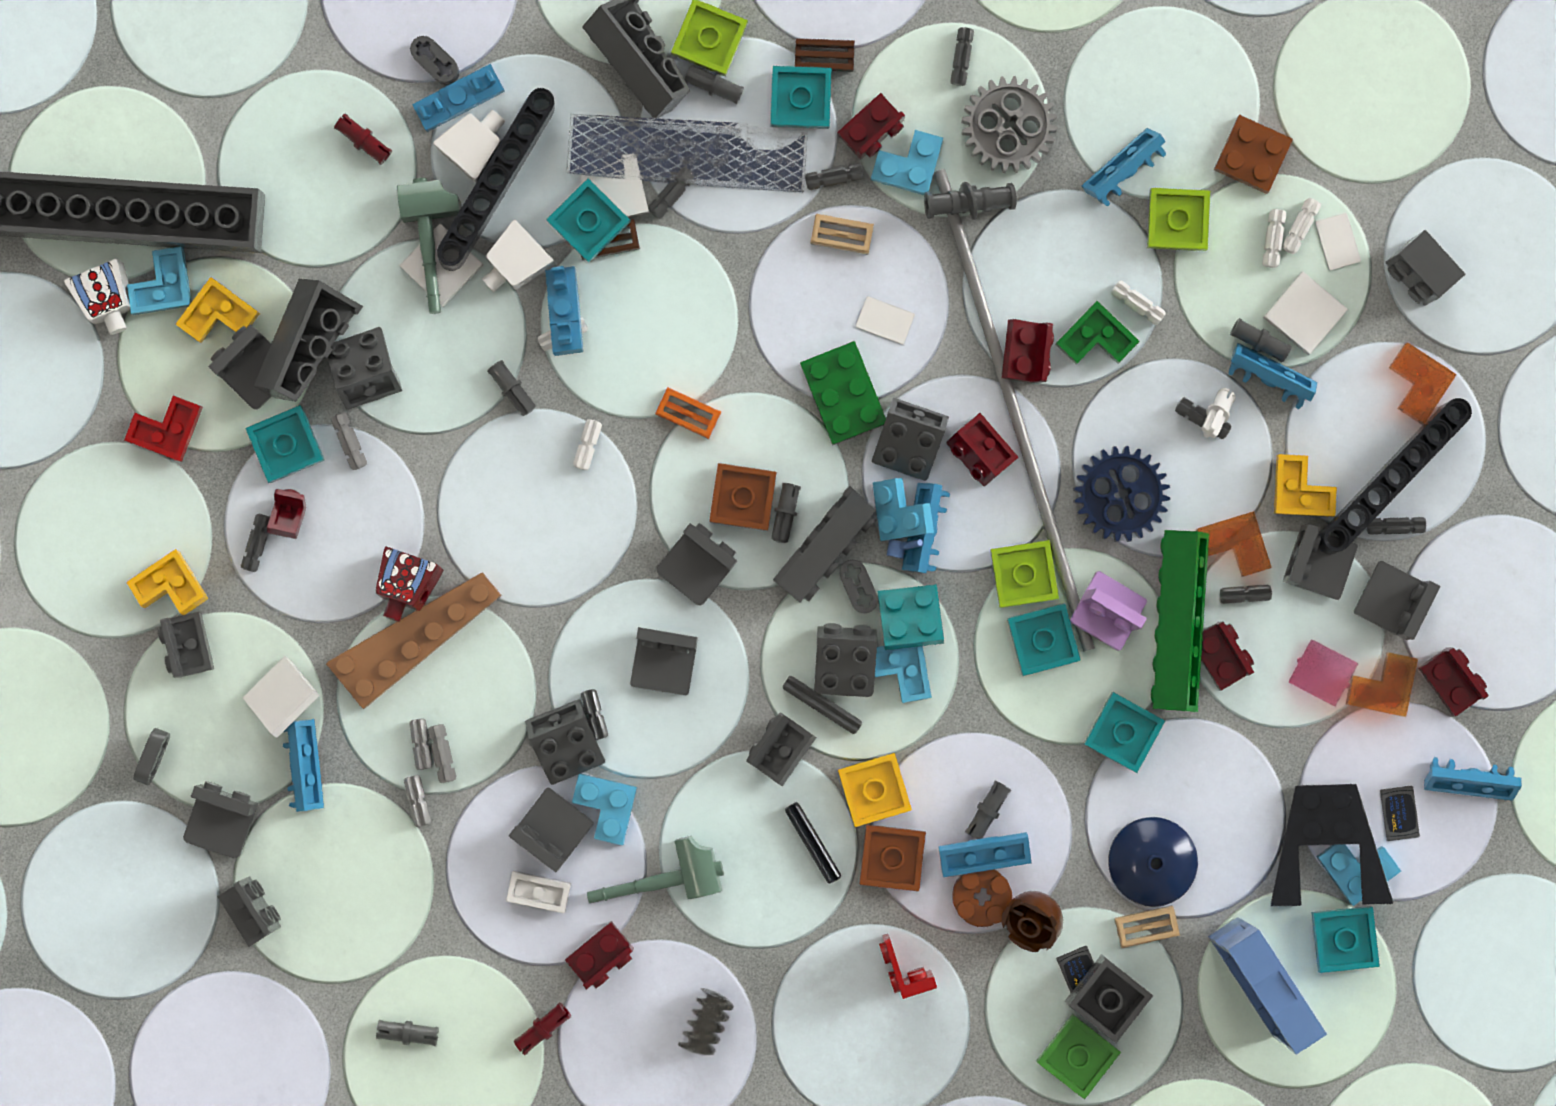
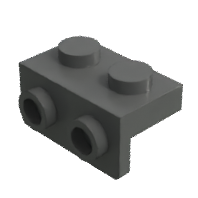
(185, 645)
(780, 748)

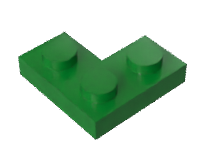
(1099, 328)

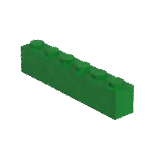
(1180, 620)

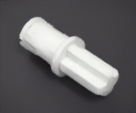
(1218, 413)

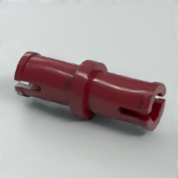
(363, 139)
(542, 1028)

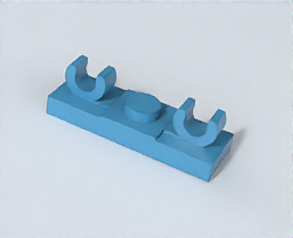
(458, 97)
(1124, 165)
(564, 310)
(1273, 374)
(918, 558)
(304, 766)
(1472, 781)
(985, 854)

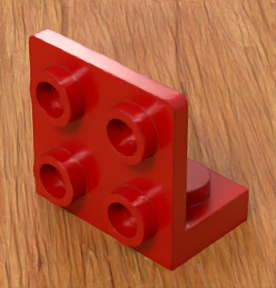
(917, 980)

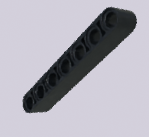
(500, 165)
(1407, 471)

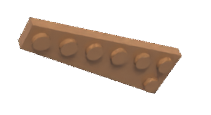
(396, 650)

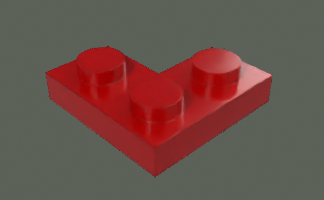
(171, 435)

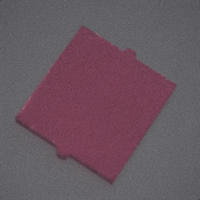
(1323, 673)

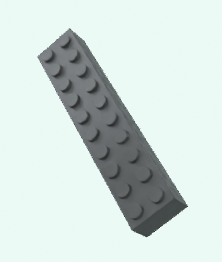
(131, 212)

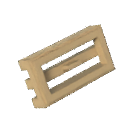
(842, 234)
(1121, 931)

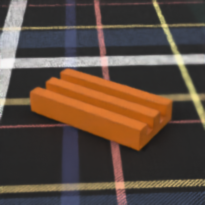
(710, 423)

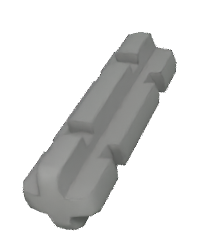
(348, 441)
(441, 753)

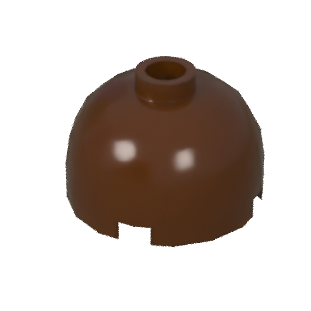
(1033, 921)

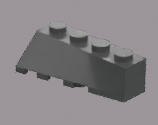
(637, 55)
(304, 338)
(825, 544)

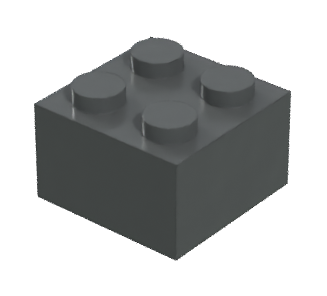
(1424, 268)
(1108, 998)

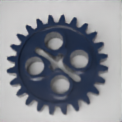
(1146, 483)

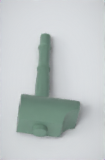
(422, 203)
(697, 873)

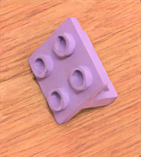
(1109, 611)

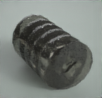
(707, 1023)

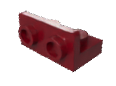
(872, 126)
(1027, 351)
(981, 449)
(1223, 656)
(1454, 680)
(600, 955)

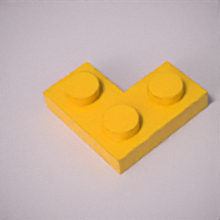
(214, 304)
(1293, 493)
(168, 576)

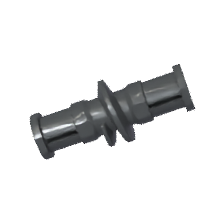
(970, 200)

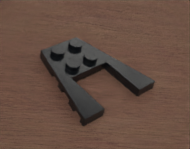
(1328, 818)

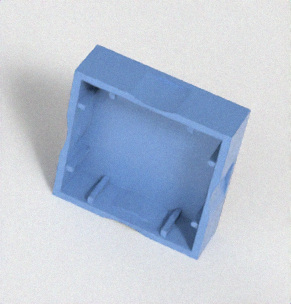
(1267, 985)

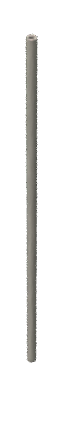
(1014, 410)

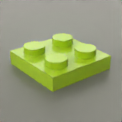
(709, 37)
(1178, 219)
(1024, 574)

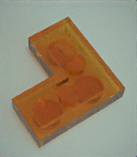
(1428, 379)
(1244, 538)
(1391, 693)

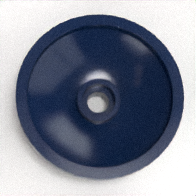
(1132, 856)

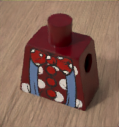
(405, 582)

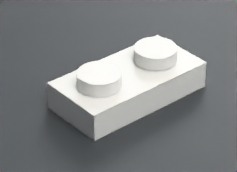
(538, 892)

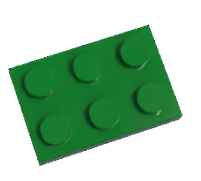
(843, 393)

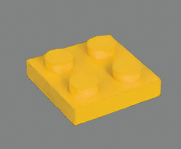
(874, 789)

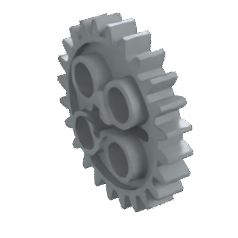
(1030, 108)

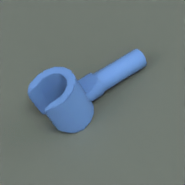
(897, 548)

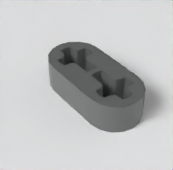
(439, 55)
(865, 583)
(151, 756)

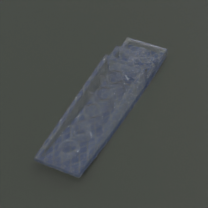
(714, 151)

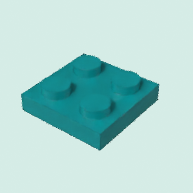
(801, 97)
(588, 220)
(285, 444)
(910, 617)
(1043, 639)
(1124, 732)
(1345, 939)

